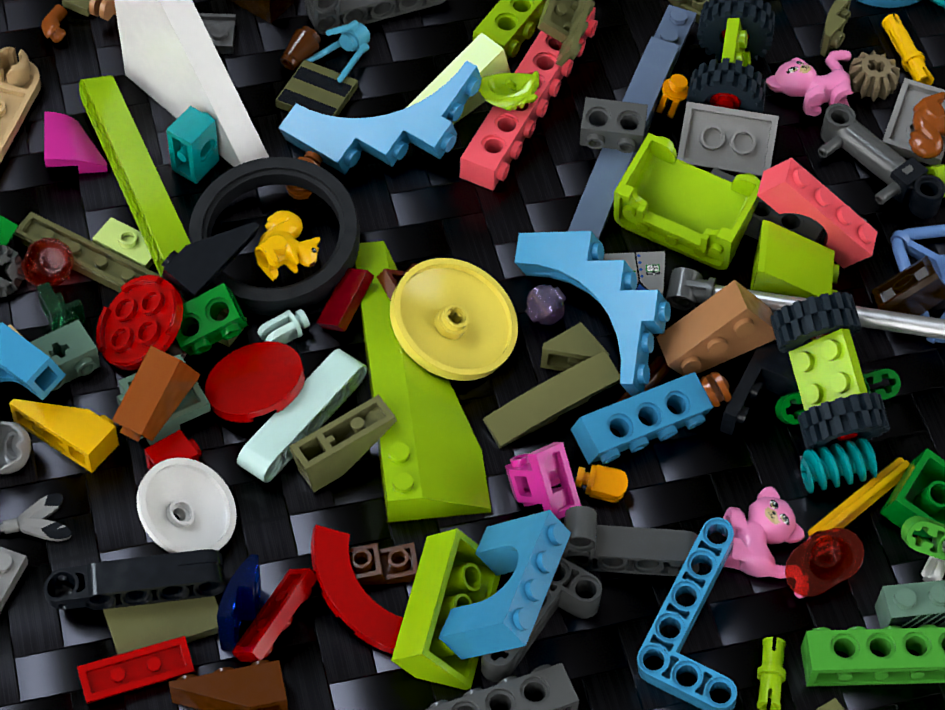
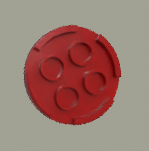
(139, 317)
(255, 381)

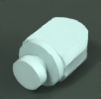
(284, 327)

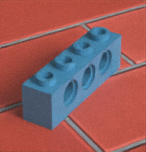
(682, 394)

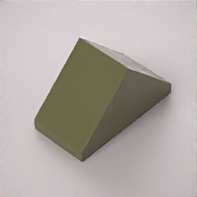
(569, 348)

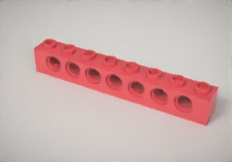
(504, 131)

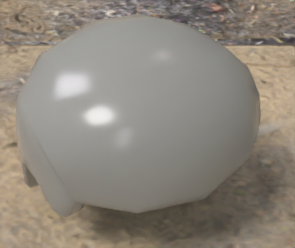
(14, 447)

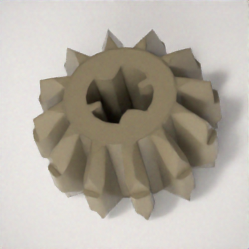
(873, 75)

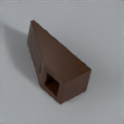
(228, 688)

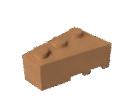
(717, 331)

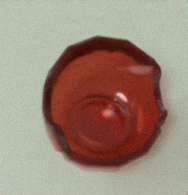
(48, 261)

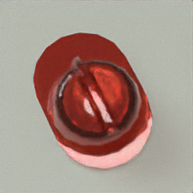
(824, 561)

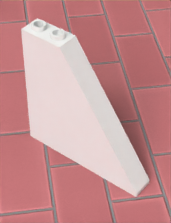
(179, 67)

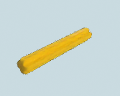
(863, 497)

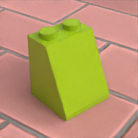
(792, 264)

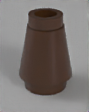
(301, 46)

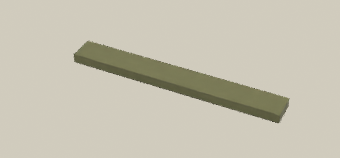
(92, 258)

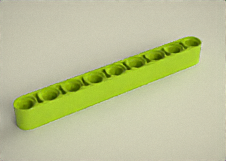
(133, 168)

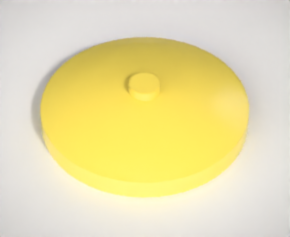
(453, 319)

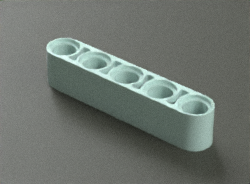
(317, 401)

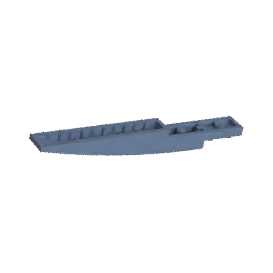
(645, 88)

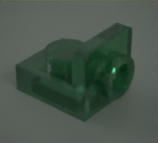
(55, 310)

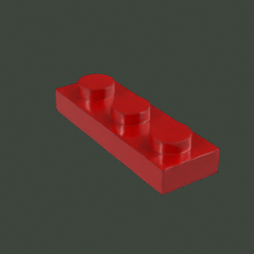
(275, 615)
(135, 669)

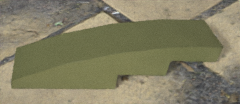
(551, 399)

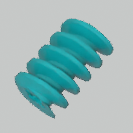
(838, 462)

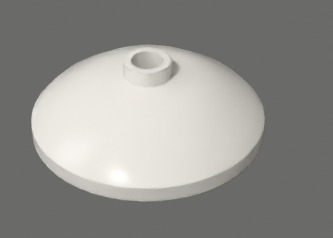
(193, 494)

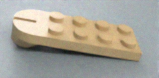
(18, 90)

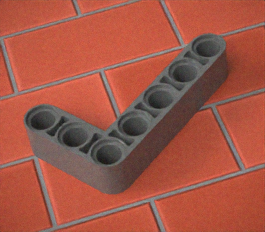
(335, 13)

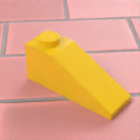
(70, 430)

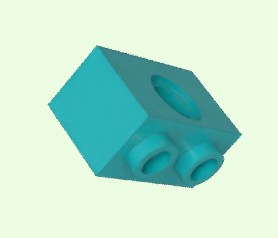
(193, 144)

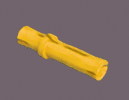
(912, 59)

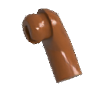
(51, 24)

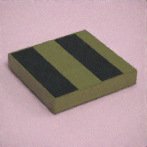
(317, 90)

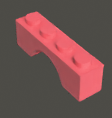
(794, 190)

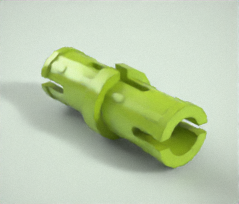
(771, 674)

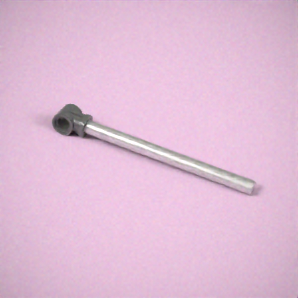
(690, 289)

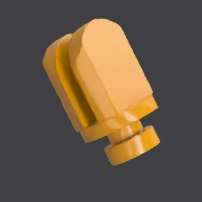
(674, 89)
(603, 482)

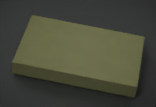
(158, 622)

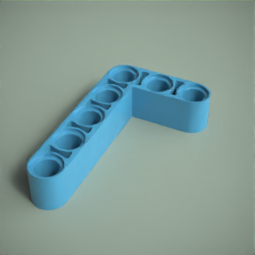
(684, 618)

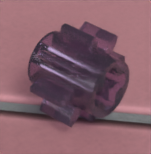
(545, 304)

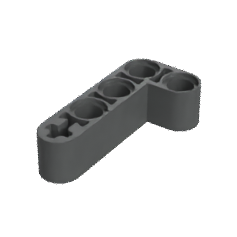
(624, 548)
(560, 594)

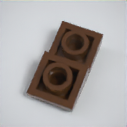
(384, 565)

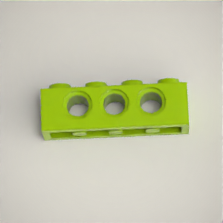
(511, 23)

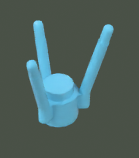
(353, 38)

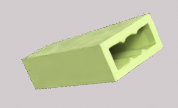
(483, 53)

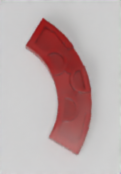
(346, 595)

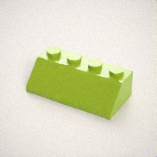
(445, 579)

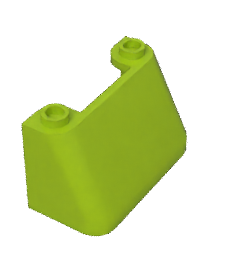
(684, 204)

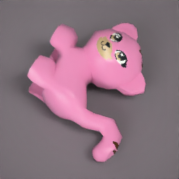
(801, 80)
(768, 522)

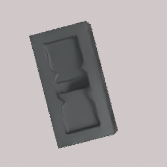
(614, 119)

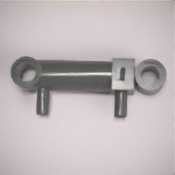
(903, 177)

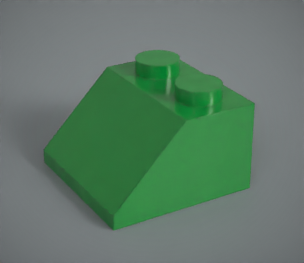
(919, 492)

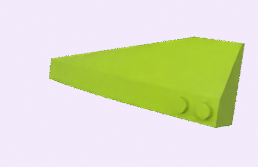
(430, 452)

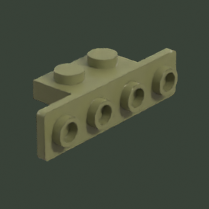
(566, 23)

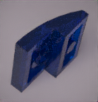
(239, 602)

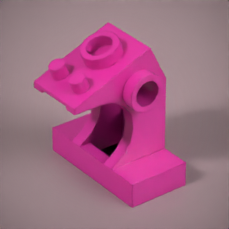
(537, 472)

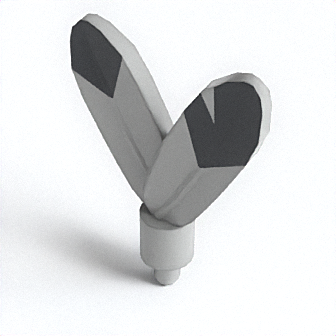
(33, 520)

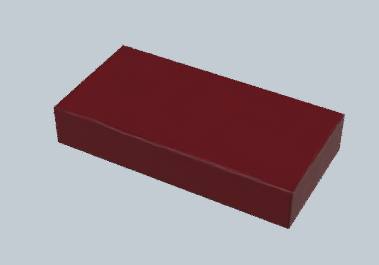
(345, 300)

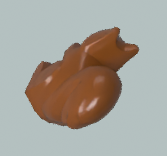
(928, 127)

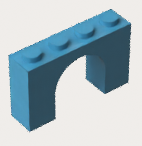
(27, 364)
(505, 620)

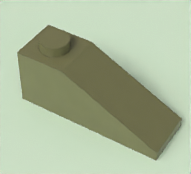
(341, 443)

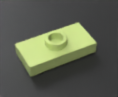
(124, 242)

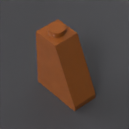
(154, 394)

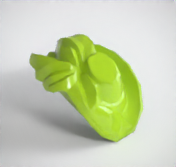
(510, 89)

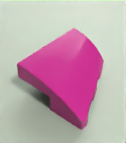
(70, 145)

